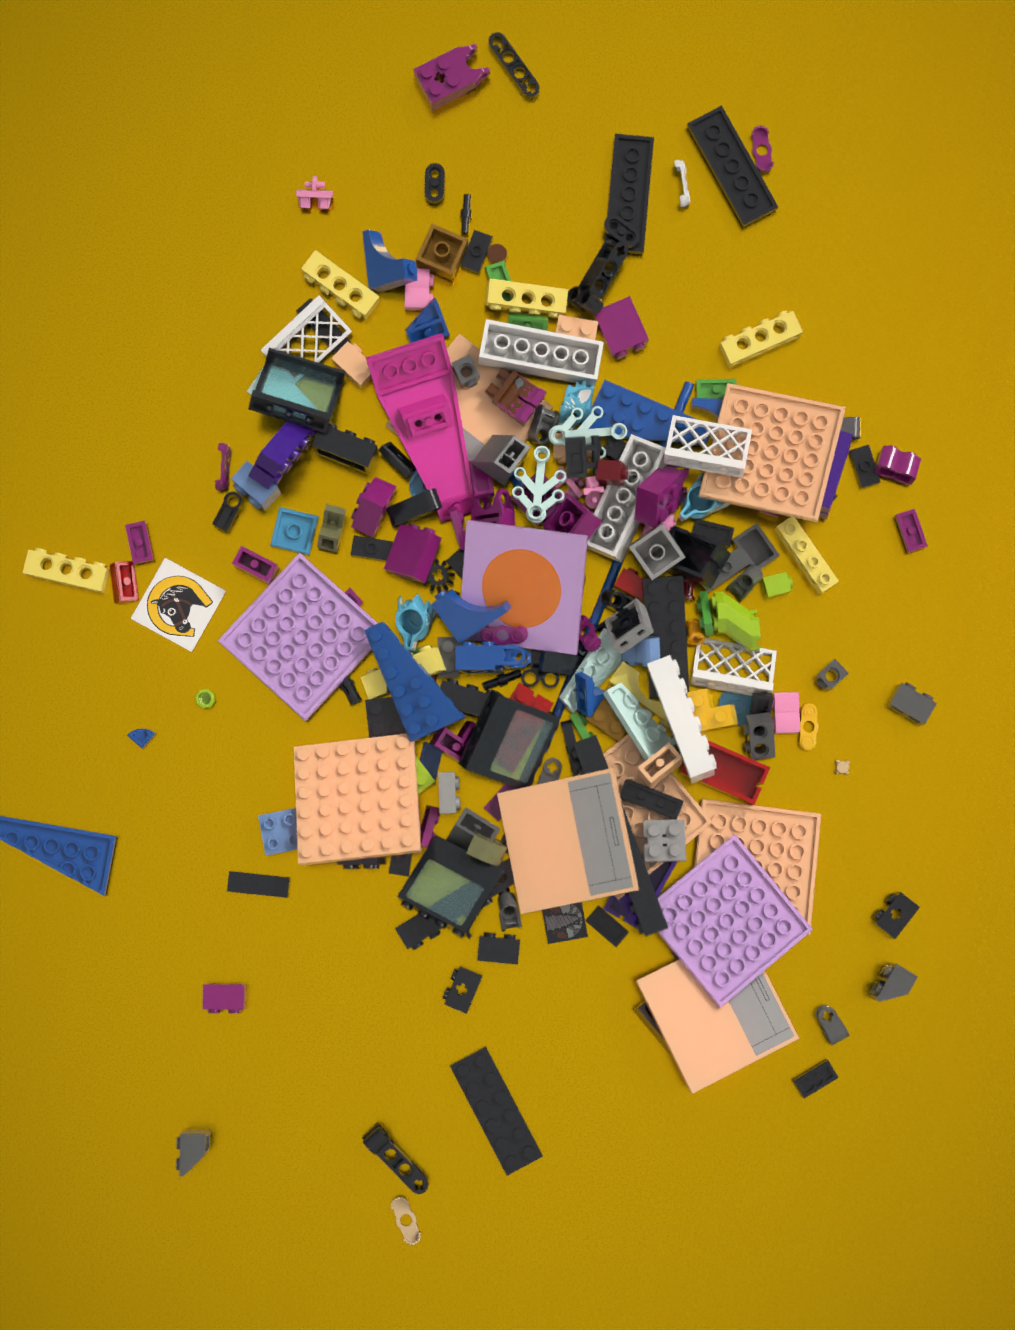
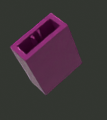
(621, 328)
(412, 552)

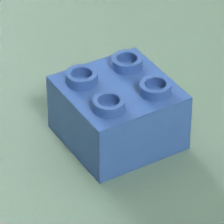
(258, 495)
(279, 831)

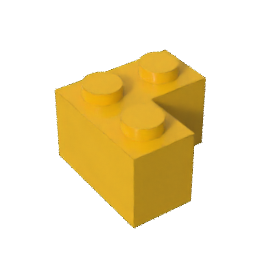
(709, 715)

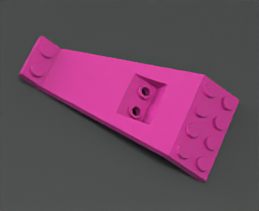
(416, 385)

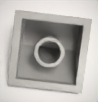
(657, 551)

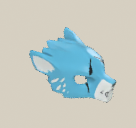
(577, 396)
(698, 507)
(414, 620)

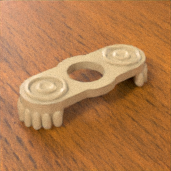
(411, 1233)

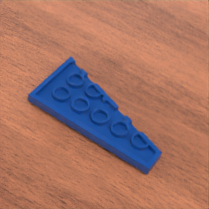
(639, 414)
(413, 690)
(70, 851)

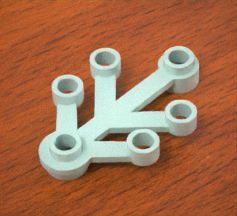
(584, 429)
(538, 489)

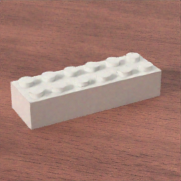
(540, 352)
(619, 502)
(680, 718)

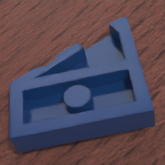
(427, 323)

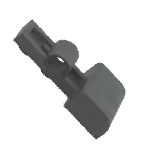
(751, 549)

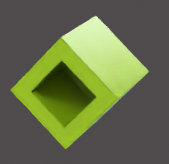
(777, 585)

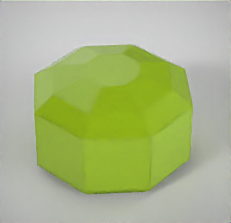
(205, 698)

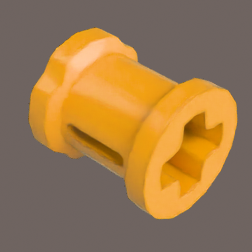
(695, 635)

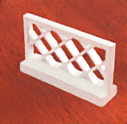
(299, 322)
(708, 461)
(734, 683)

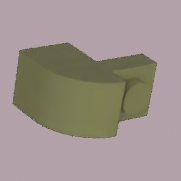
(332, 528)
(487, 849)

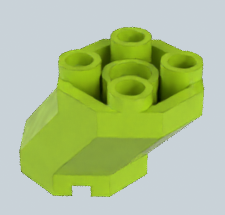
(735, 621)

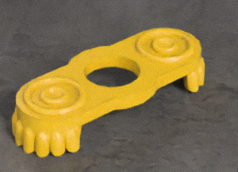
(808, 740)

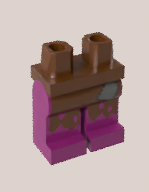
(516, 396)

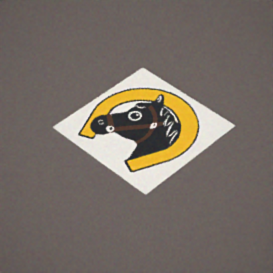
(178, 604)

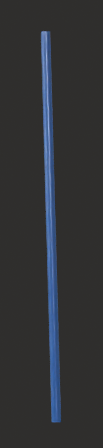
(616, 566)

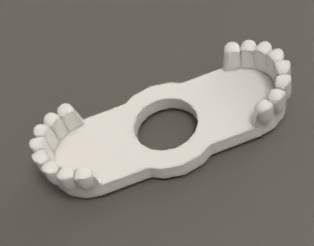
(684, 199)

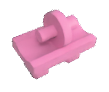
(324, 197)
(572, 490)
(592, 492)

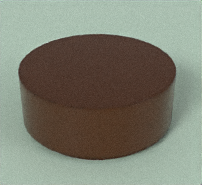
(496, 253)

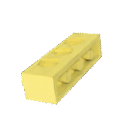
(318, 263)
(556, 296)
(734, 355)
(806, 555)
(34, 568)

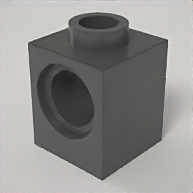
(462, 364)
(839, 672)

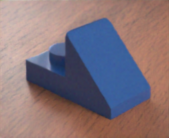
(587, 695)

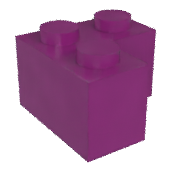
(372, 506)
(452, 744)

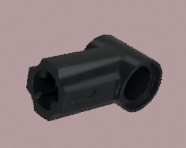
(226, 513)

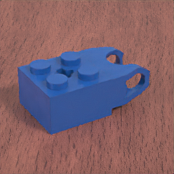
(489, 657)

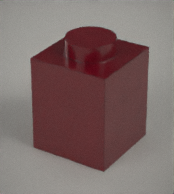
(611, 472)

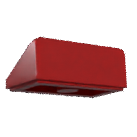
(123, 582)

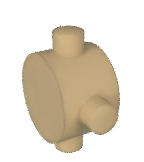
(842, 767)

